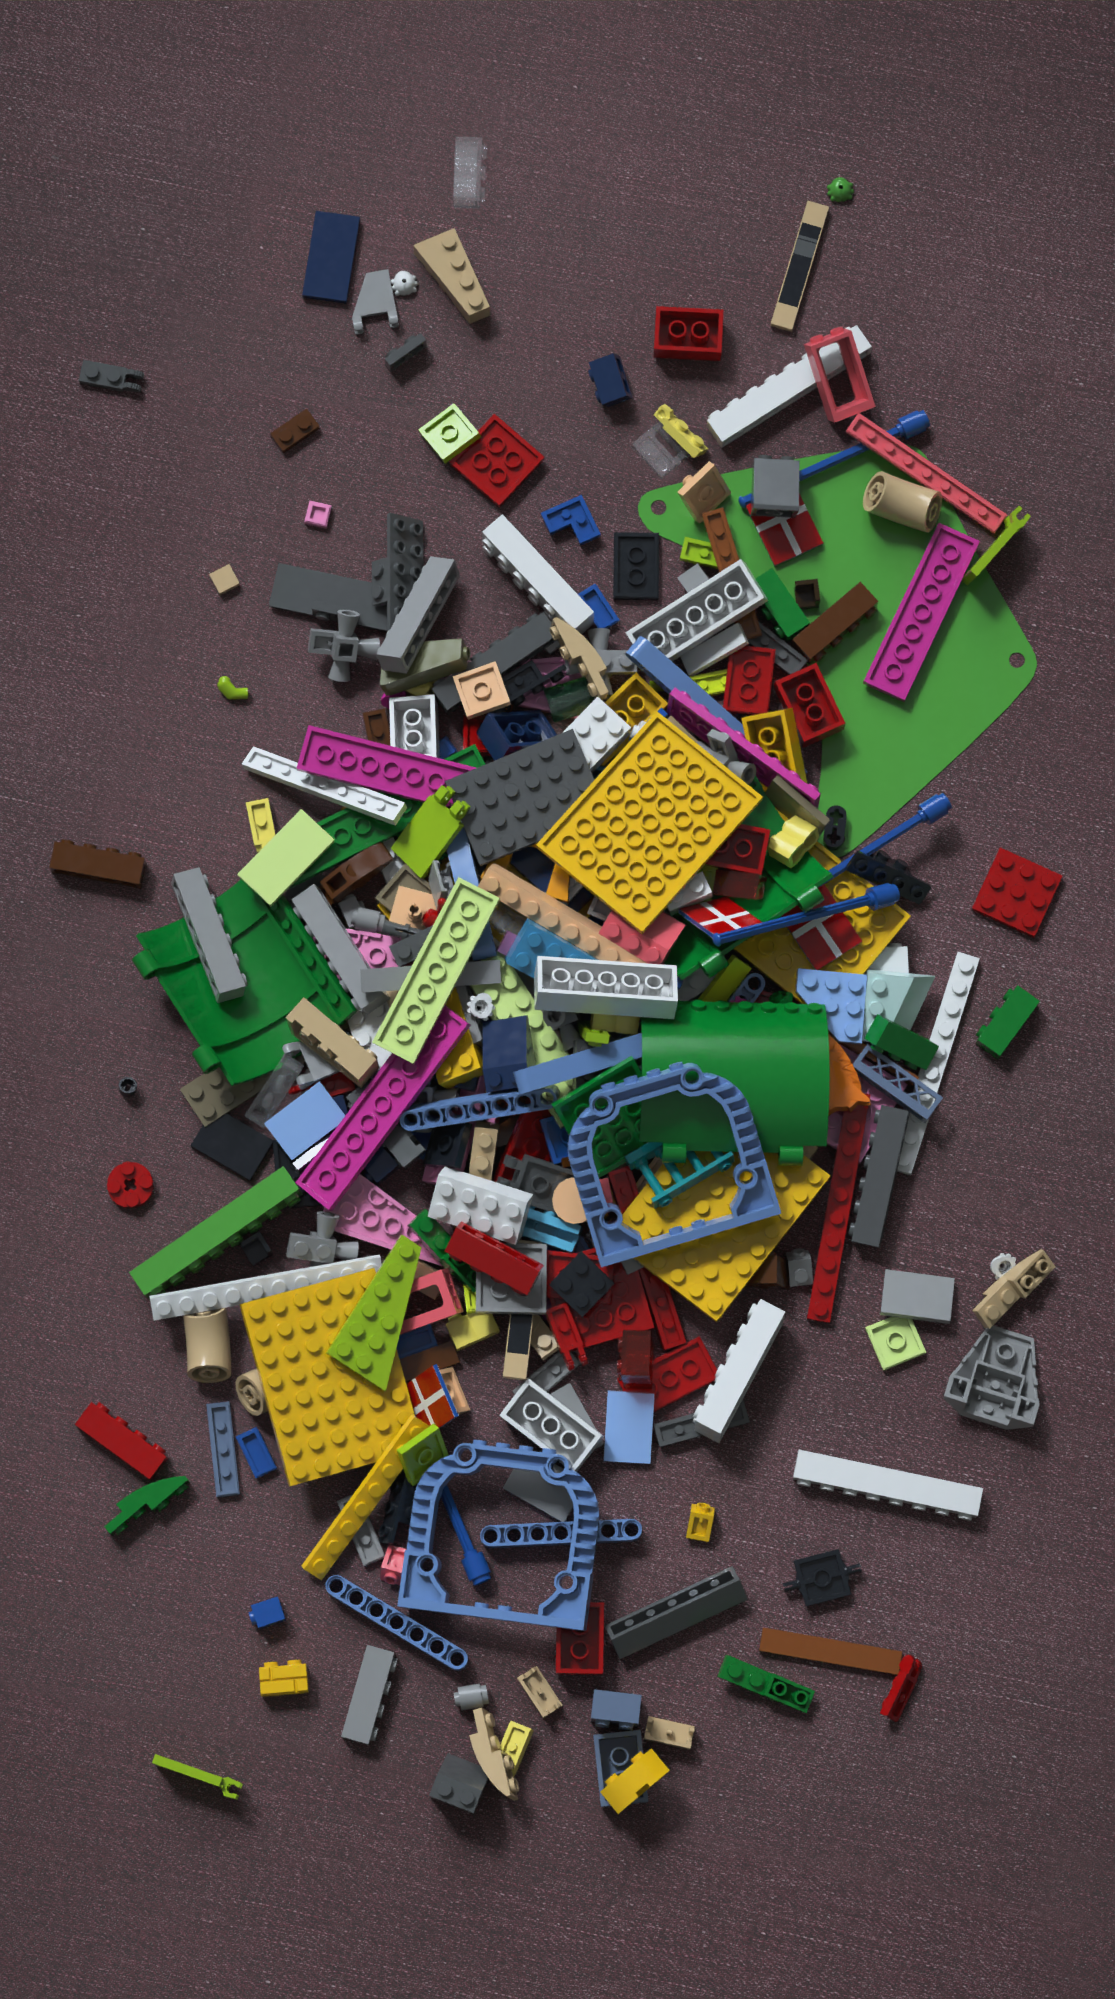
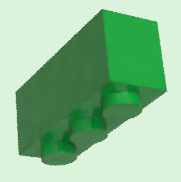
(781, 607)
(1006, 1021)
(901, 1043)

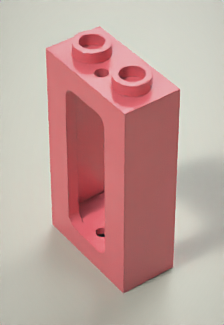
(863, 397)
(451, 1301)

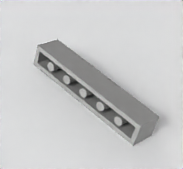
(418, 614)
(208, 935)
(337, 945)

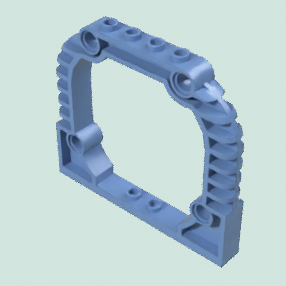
(751, 1203)
(566, 1606)

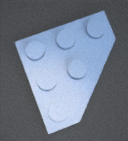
(843, 999)

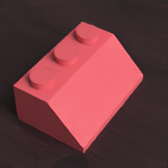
(652, 945)

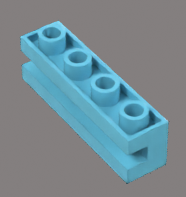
(551, 1230)

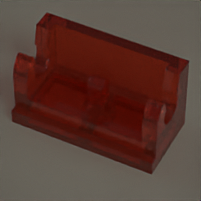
(739, 884)

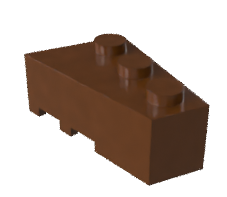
(771, 1273)

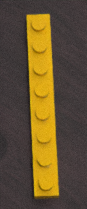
(361, 1502)

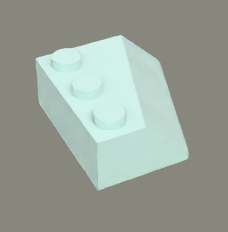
(894, 997)

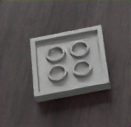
(501, 1299)

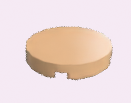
(568, 1202)

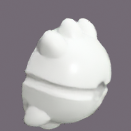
(404, 288)
(485, 1004)
(1007, 1263)

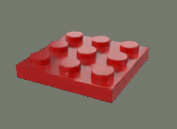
(497, 461)
(1016, 892)

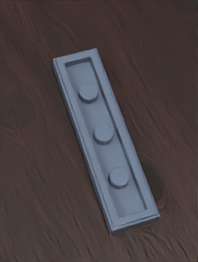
(223, 1449)

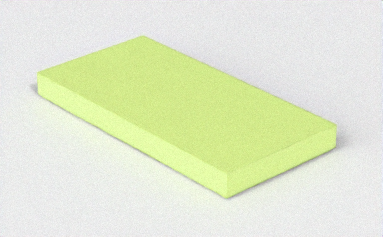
(286, 857)

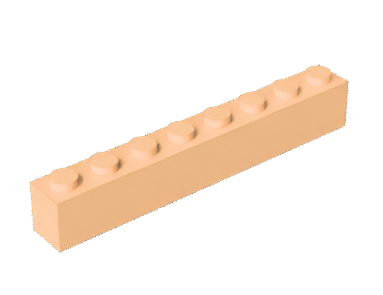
(552, 915)

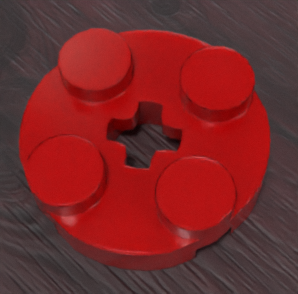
(143, 1183)

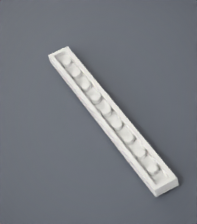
(942, 1035)
(249, 1289)

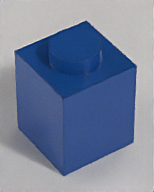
(267, 1613)

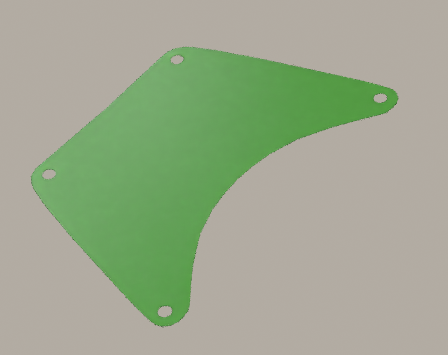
(965, 679)

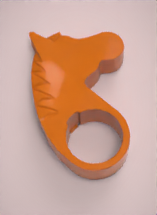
(844, 1083)

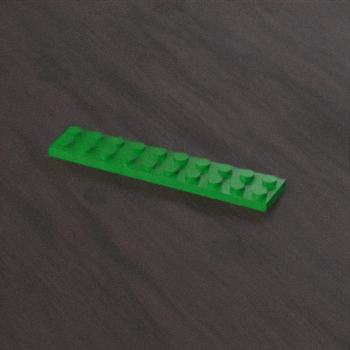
(358, 831)

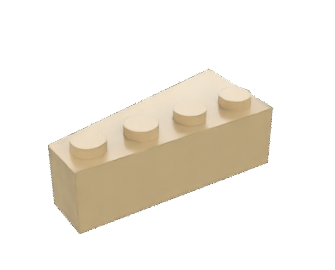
(452, 270)
(332, 1043)

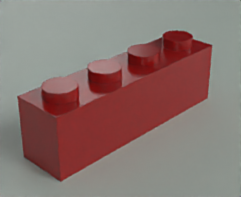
(494, 1258)
(121, 1441)

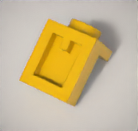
(700, 1522)

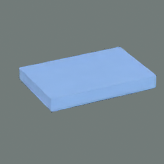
(305, 1120)
(629, 1427)

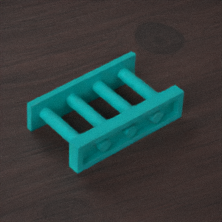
(639, 1160)

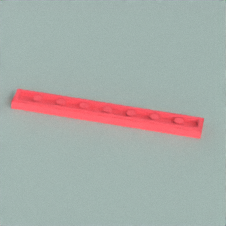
(926, 473)

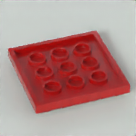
(626, 1311)

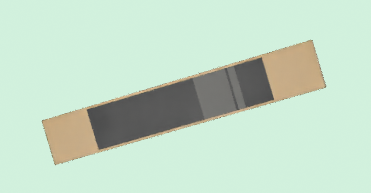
(799, 266)
(518, 1342)

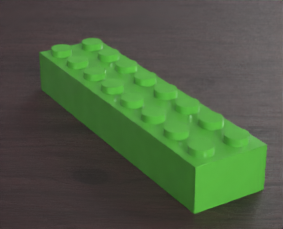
(216, 1233)

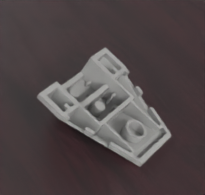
(997, 1380)

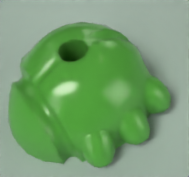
(840, 194)

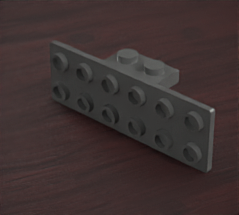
(397, 573)
(324, 594)

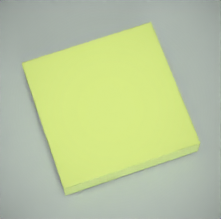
(895, 1341)

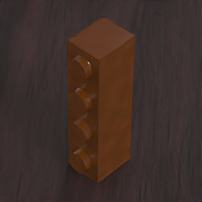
(835, 623)
(98, 864)

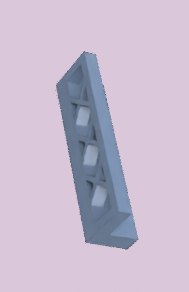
(890, 1090)

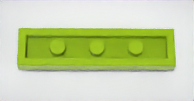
(592, 1036)

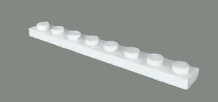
(341, 793)

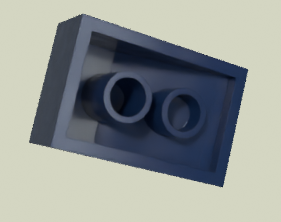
(513, 731)
(506, 1050)

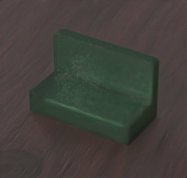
(568, 699)

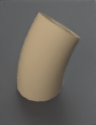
(902, 501)
(208, 1346)
(251, 1393)

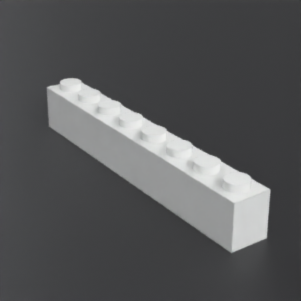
(778, 392)
(888, 1484)

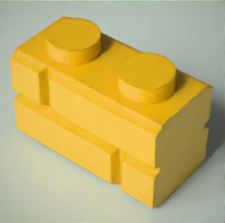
(283, 1679)

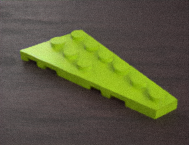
(374, 1326)

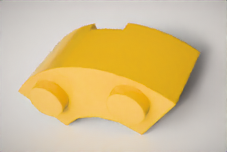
(634, 1781)

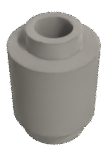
(368, 920)
(471, 1696)

